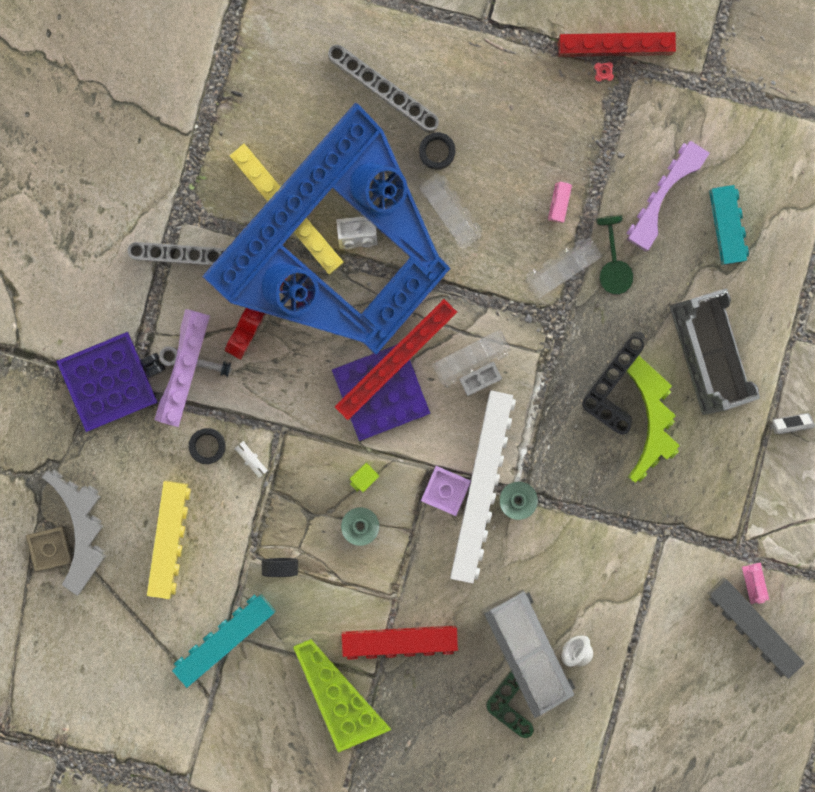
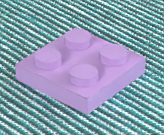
(445, 490)

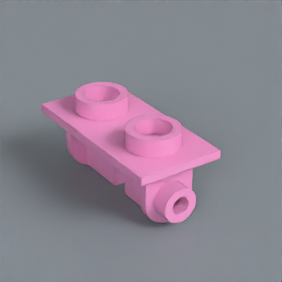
(755, 583)

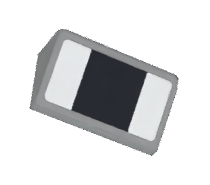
(792, 423)

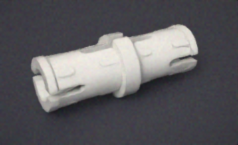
(251, 459)

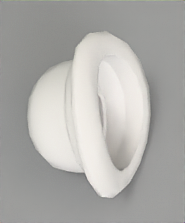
(577, 651)

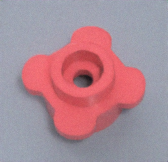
(603, 76)

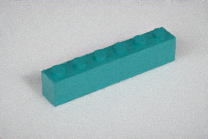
(223, 640)

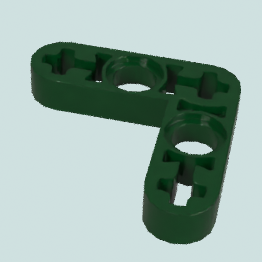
(505, 708)

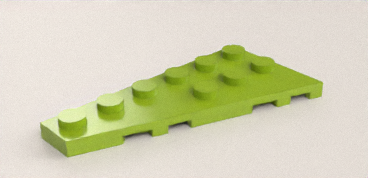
(341, 705)

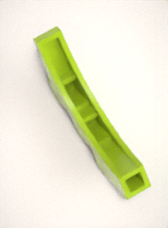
(658, 442)

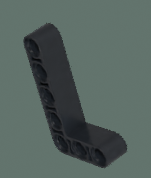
(611, 381)

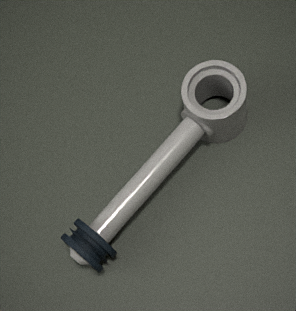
(224, 368)

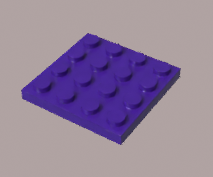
(107, 381)
(392, 405)

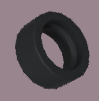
(437, 136)
(221, 447)
(280, 567)

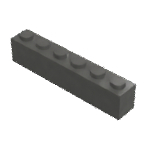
(752, 624)

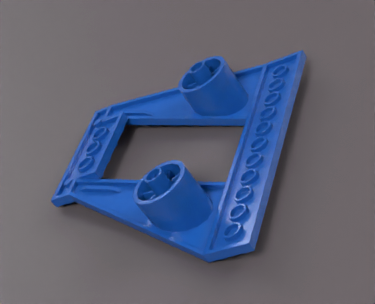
(347, 162)

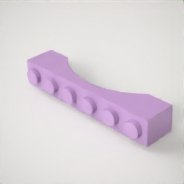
(646, 228)
(190, 342)

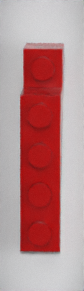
(245, 332)

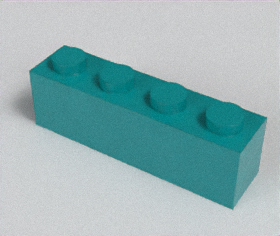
(728, 224)

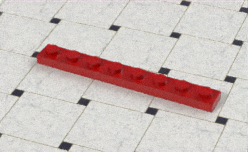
(395, 359)

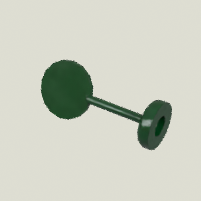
(616, 275)

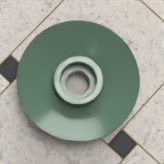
(526, 507)
(355, 535)

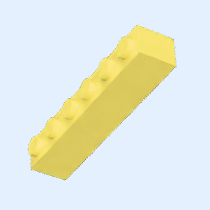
(167, 539)

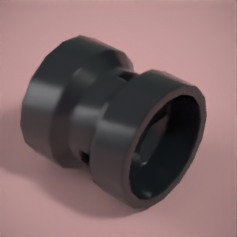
(154, 369)

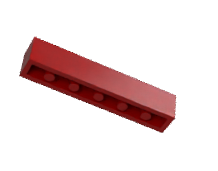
(616, 44)
(399, 641)

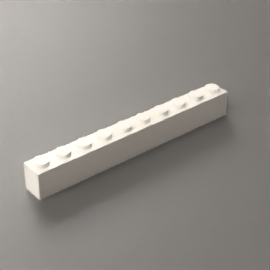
(481, 487)

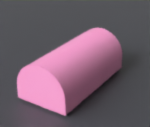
(559, 202)

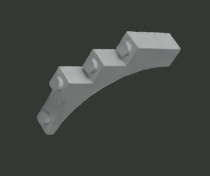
(86, 528)

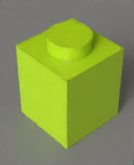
(363, 477)

